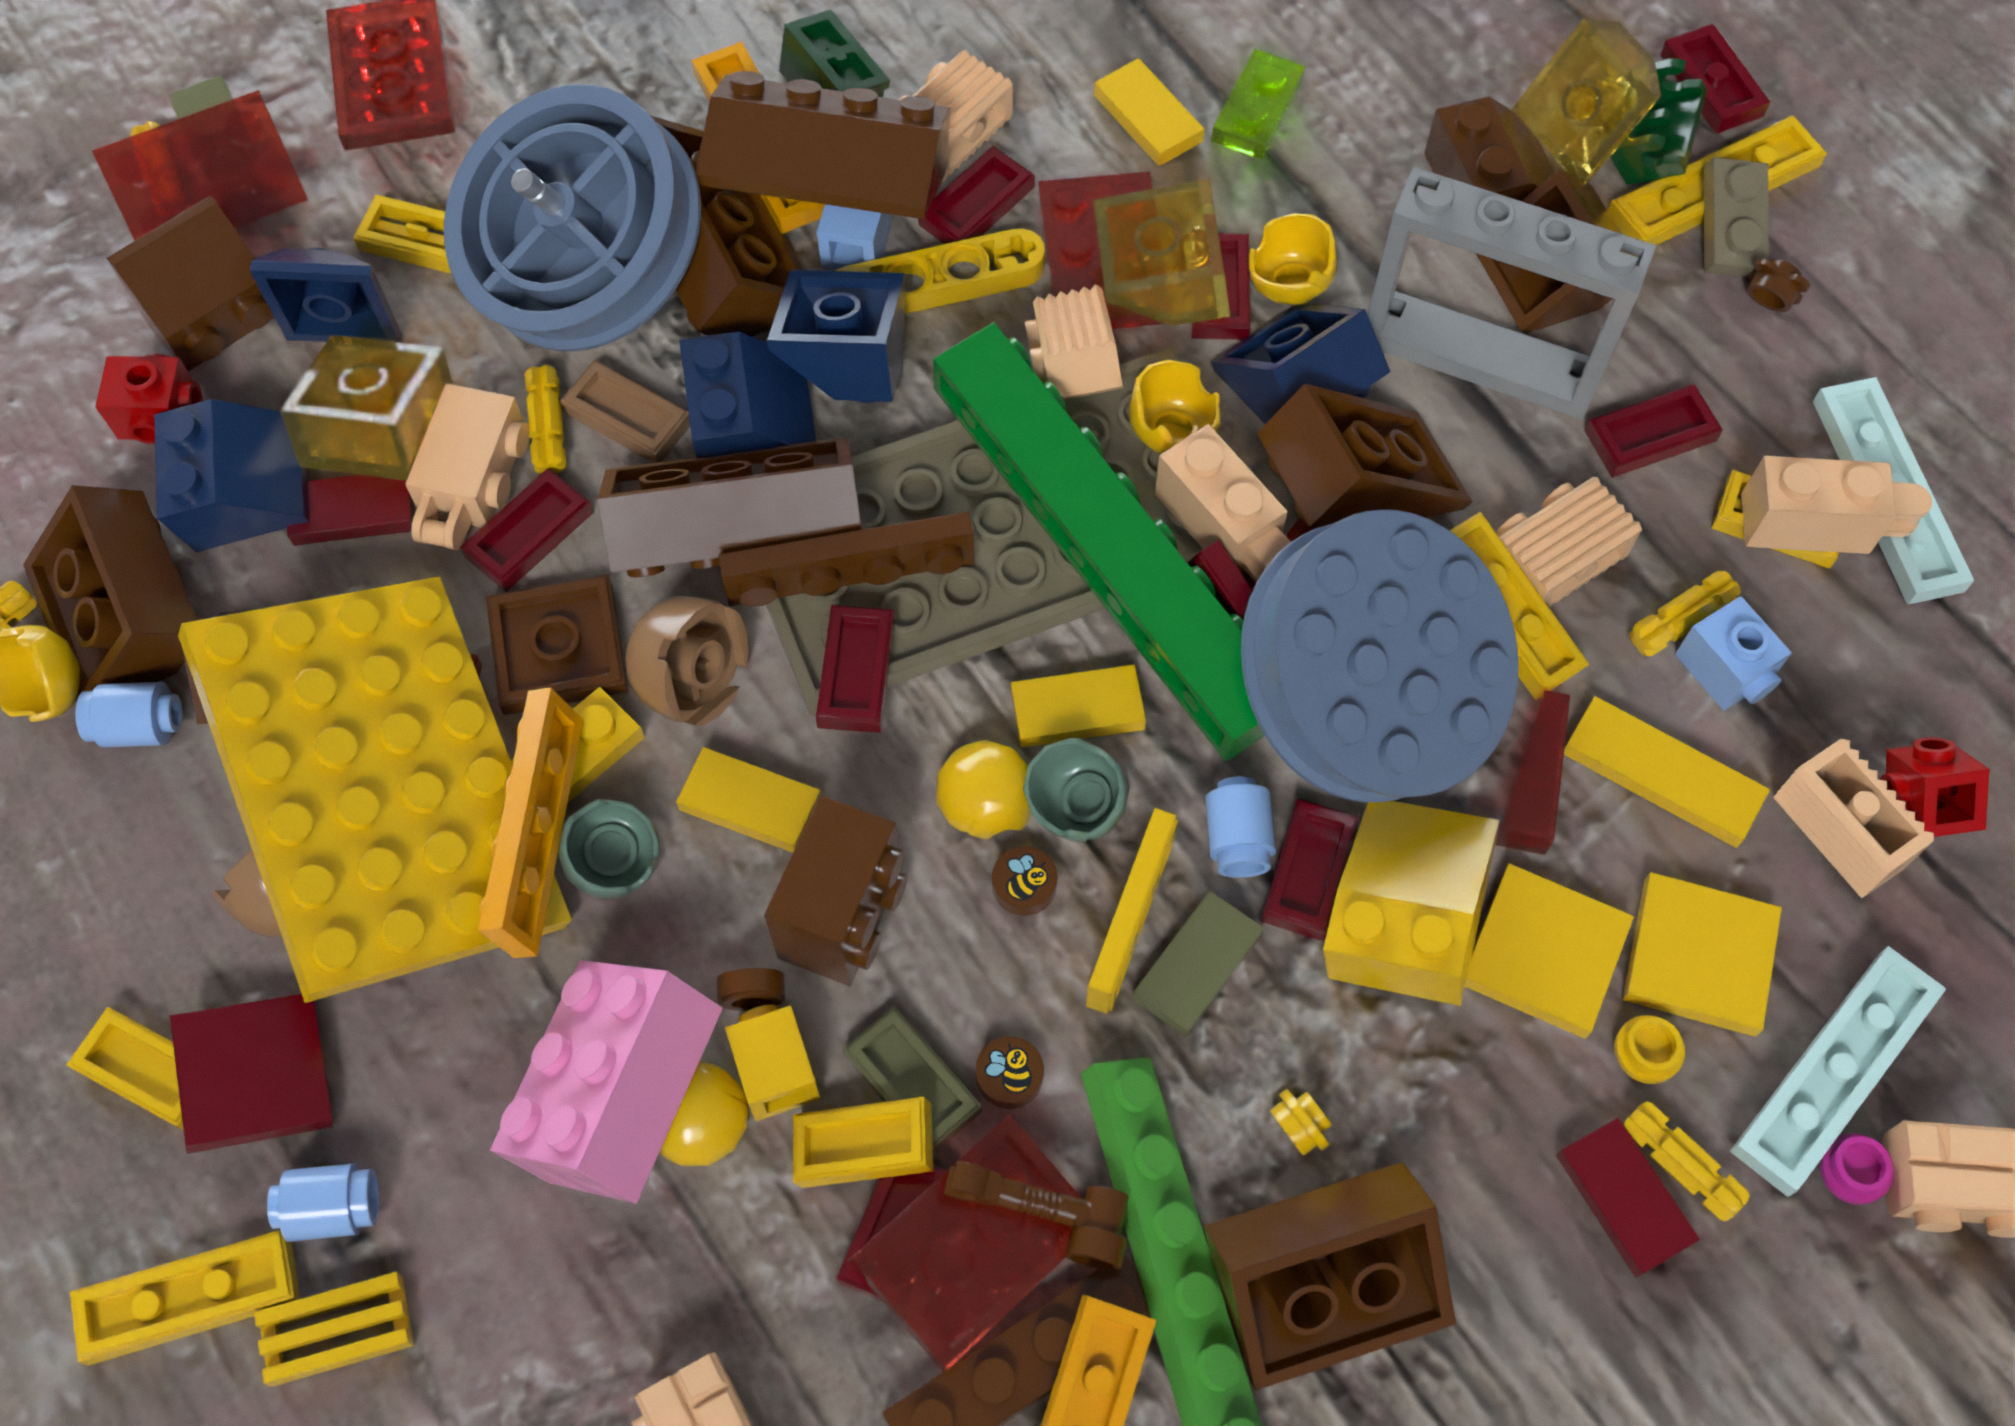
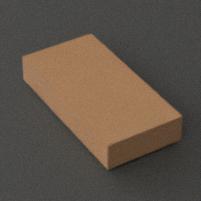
(626, 412)

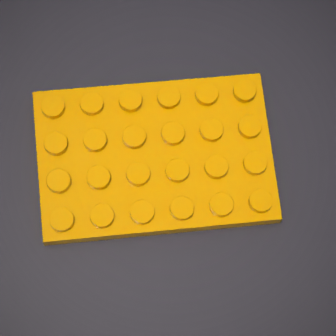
(360, 776)

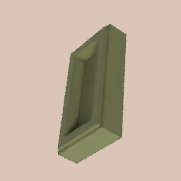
(1197, 964)
(904, 1066)

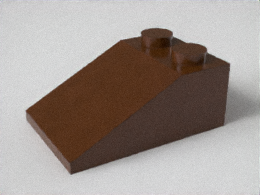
(1357, 457)

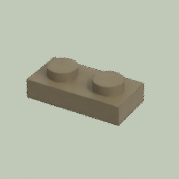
(1735, 216)

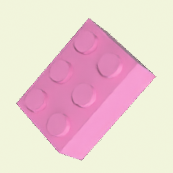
(607, 1079)

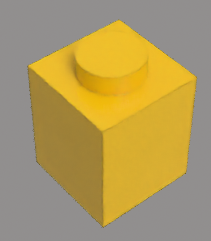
(772, 1061)

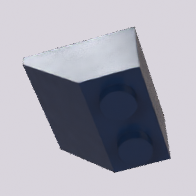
(1303, 346)
(742, 395)
(226, 473)

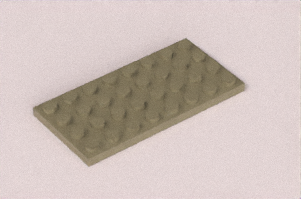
(1018, 574)

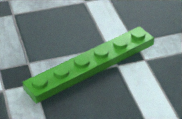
(1169, 1246)

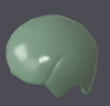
(1076, 790)
(608, 849)

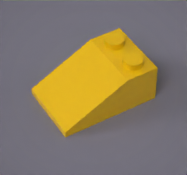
(1411, 901)

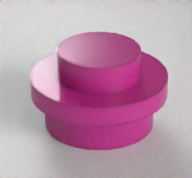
(1857, 1169)

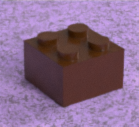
(837, 891)

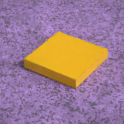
(1547, 951)
(1702, 954)

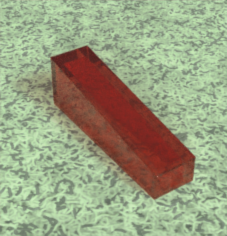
(1534, 796)

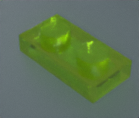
(1258, 104)

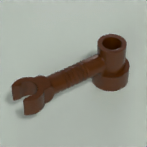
(1093, 1222)

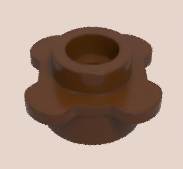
(1776, 284)

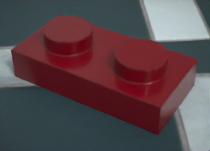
(1731, 91)

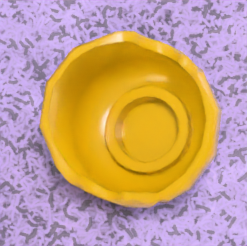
(1294, 259)
(1171, 404)
(36, 673)
(983, 789)
(708, 1119)

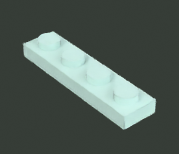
(1866, 429)
(1837, 1071)

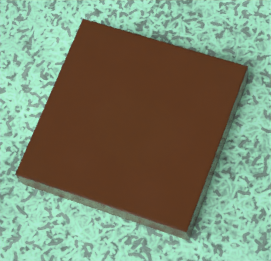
(556, 639)

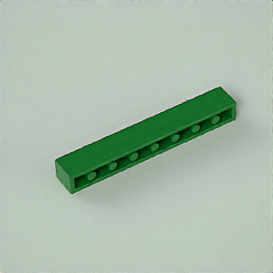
(1102, 531)

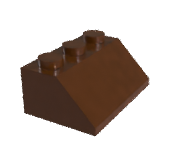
(110, 587)
(1332, 1274)

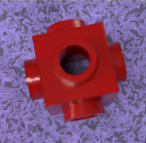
(138, 389)
(1939, 785)

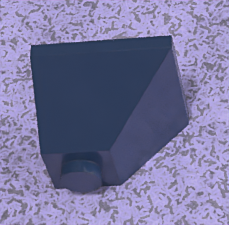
(324, 295)
(843, 331)

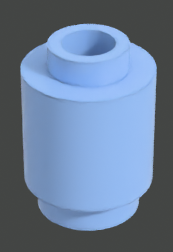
(128, 714)
(1240, 827)
(324, 1202)

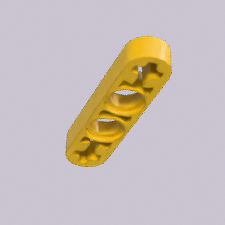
(943, 289)

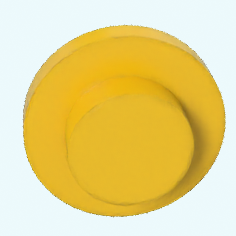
(1649, 1049)
(1302, 1121)

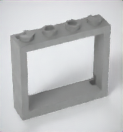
(1523, 238)

